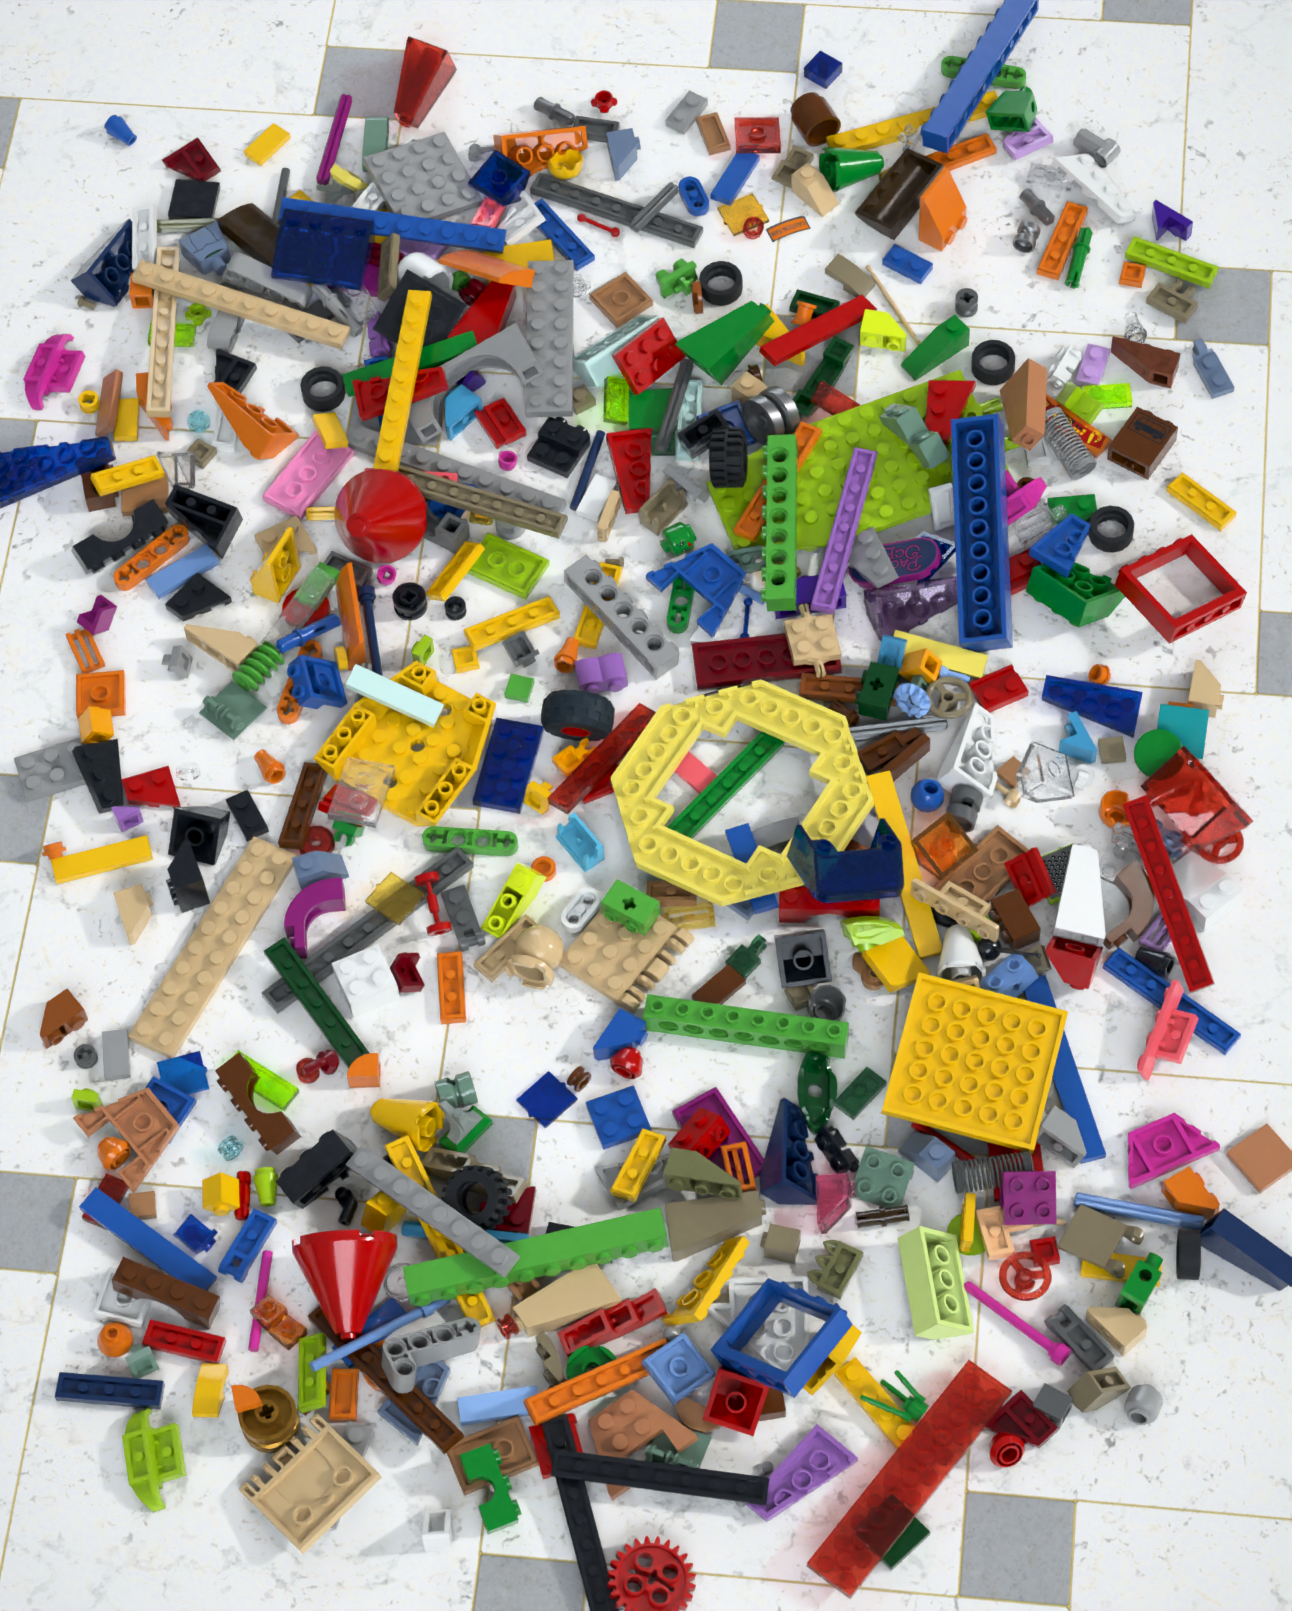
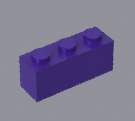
(804, 595)

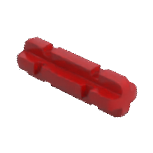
(244, 1195)

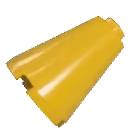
(410, 1117)

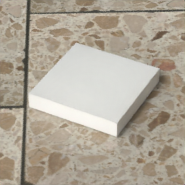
(118, 1307)

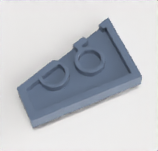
(430, 1381)

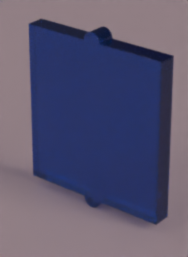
(185, 1073)
(547, 1099)

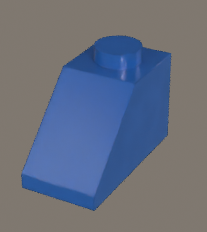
(622, 1032)

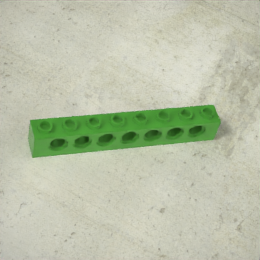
(781, 596)
(746, 1026)

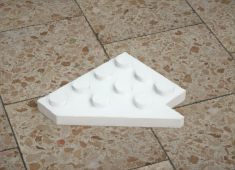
(783, 1332)

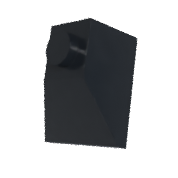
(203, 827)

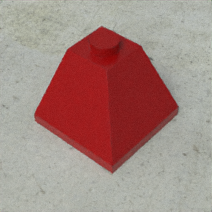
(1074, 961)
(735, 1401)

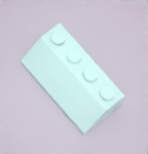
(597, 362)

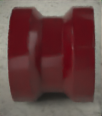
(472, 291)

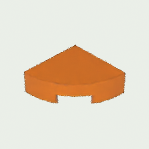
(245, 1398)

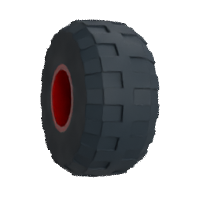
(577, 715)

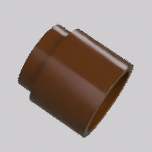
(814, 118)

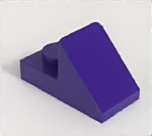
(1168, 219)

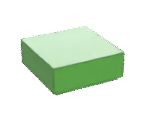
(519, 688)

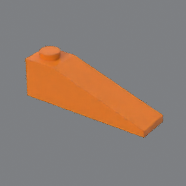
(536, 147)
(256, 431)

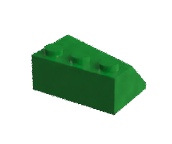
(1078, 598)

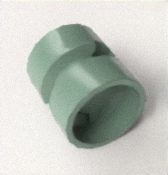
(457, 1091)

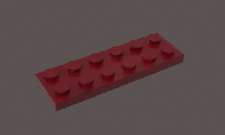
(749, 660)

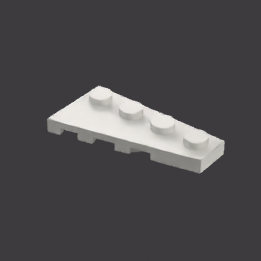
(1096, 185)

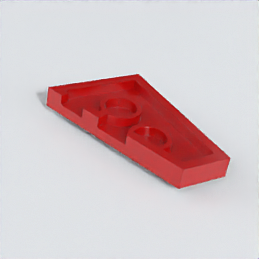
(946, 402)

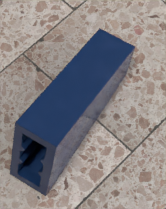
(1247, 1249)

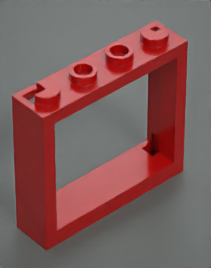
(1156, 614)

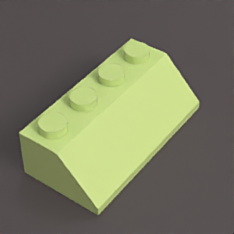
(935, 1284)

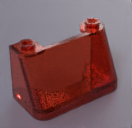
(1195, 801)

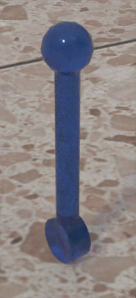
(747, 602)

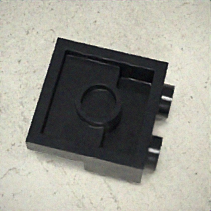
(559, 446)

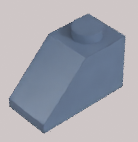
(622, 150)
(318, 866)
(928, 1155)

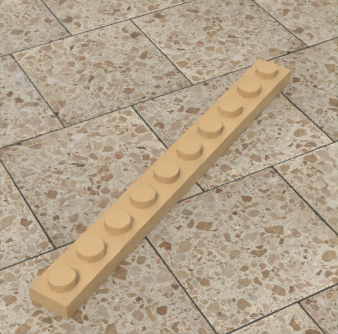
(241, 304)
(162, 341)

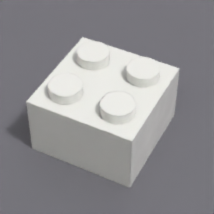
(365, 980)

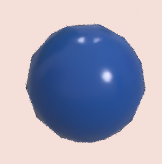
(927, 795)

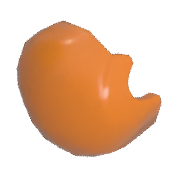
(1112, 810)

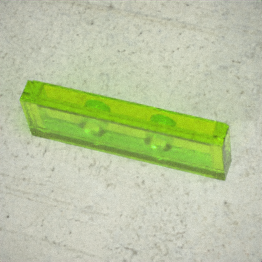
(272, 1087)

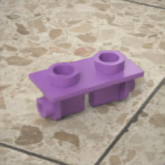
(381, 345)

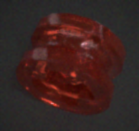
(753, 221)
(307, 1079)
(507, 1326)

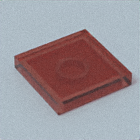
(757, 135)

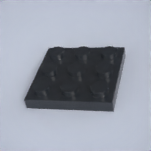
(442, 317)

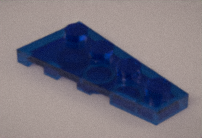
(1100, 703)

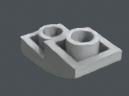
(776, 833)

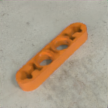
(148, 554)
(286, 698)

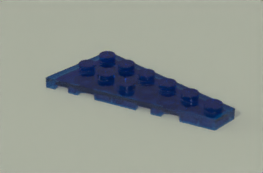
(39, 467)

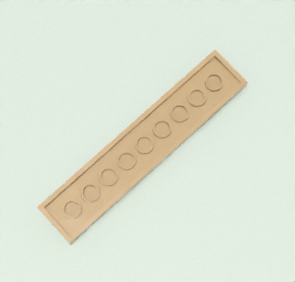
(212, 948)

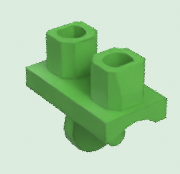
(678, 280)

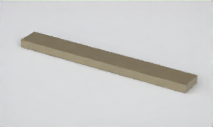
(487, 503)

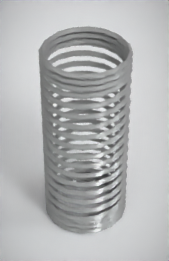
(1072, 468)

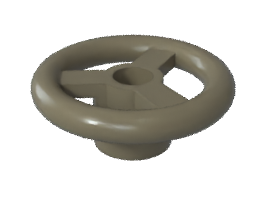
(948, 709)

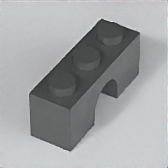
(446, 532)

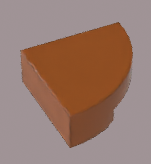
(697, 297)

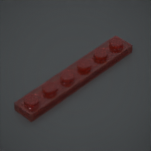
(601, 760)

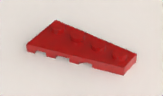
(372, 394)
(631, 464)

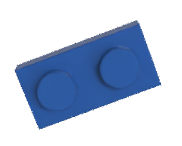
(907, 264)

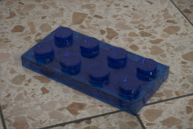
(508, 765)

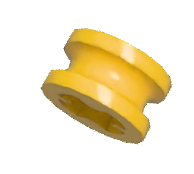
(93, 397)

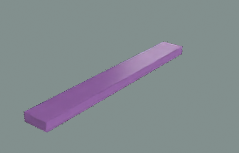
(844, 531)

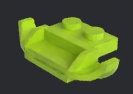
(152, 1457)

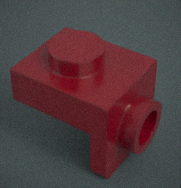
(406, 973)

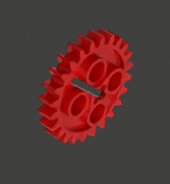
(661, 1559)

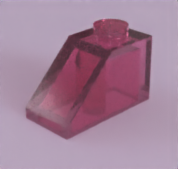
(833, 1199)

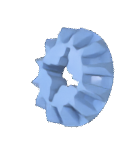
(918, 696)

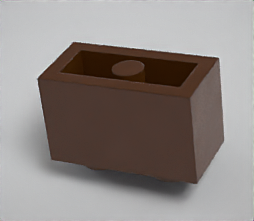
(1015, 920)

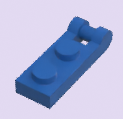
(247, 1245)

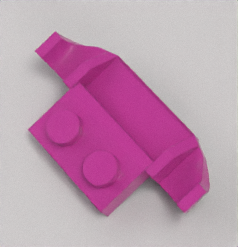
(52, 369)
(1023, 499)

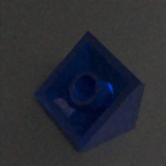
(501, 179)

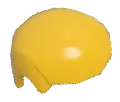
(567, 165)

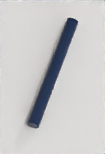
(587, 470)

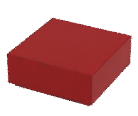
(1046, 1249)

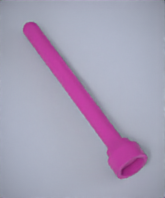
(1058, 1352)

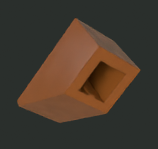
(60, 1018)

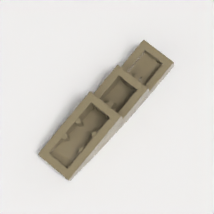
(444, 1162)

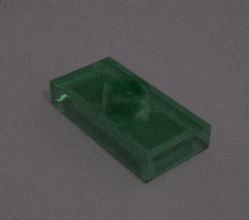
(860, 1093)

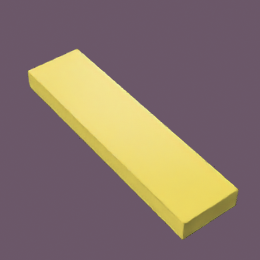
(952, 657)

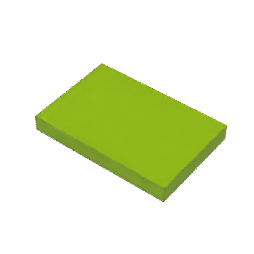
(509, 566)

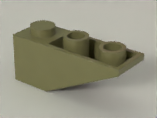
(695, 1173)

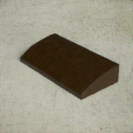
(899, 193)
(251, 231)

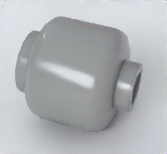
(1143, 1404)

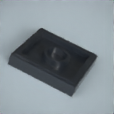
(193, 199)

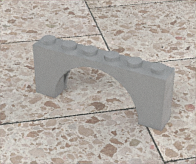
(503, 350)

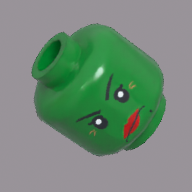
(678, 539)

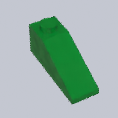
(937, 347)

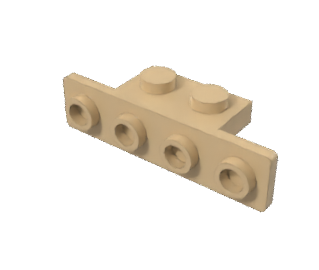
(959, 905)

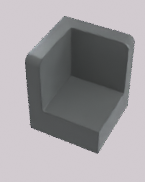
(1054, 1404)

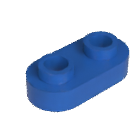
(695, 200)

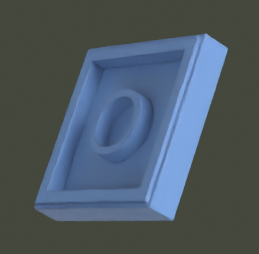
(678, 1368)

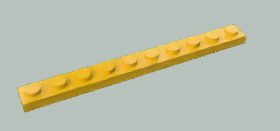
(403, 380)

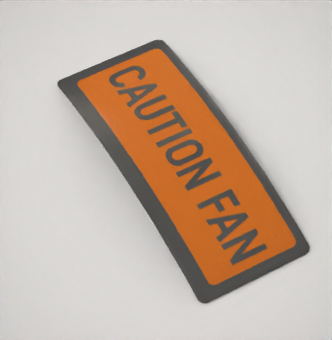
(787, 228)

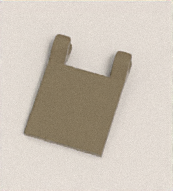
(1096, 1237)

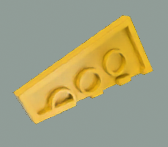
(707, 1285)

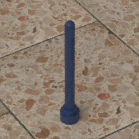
(366, 597)

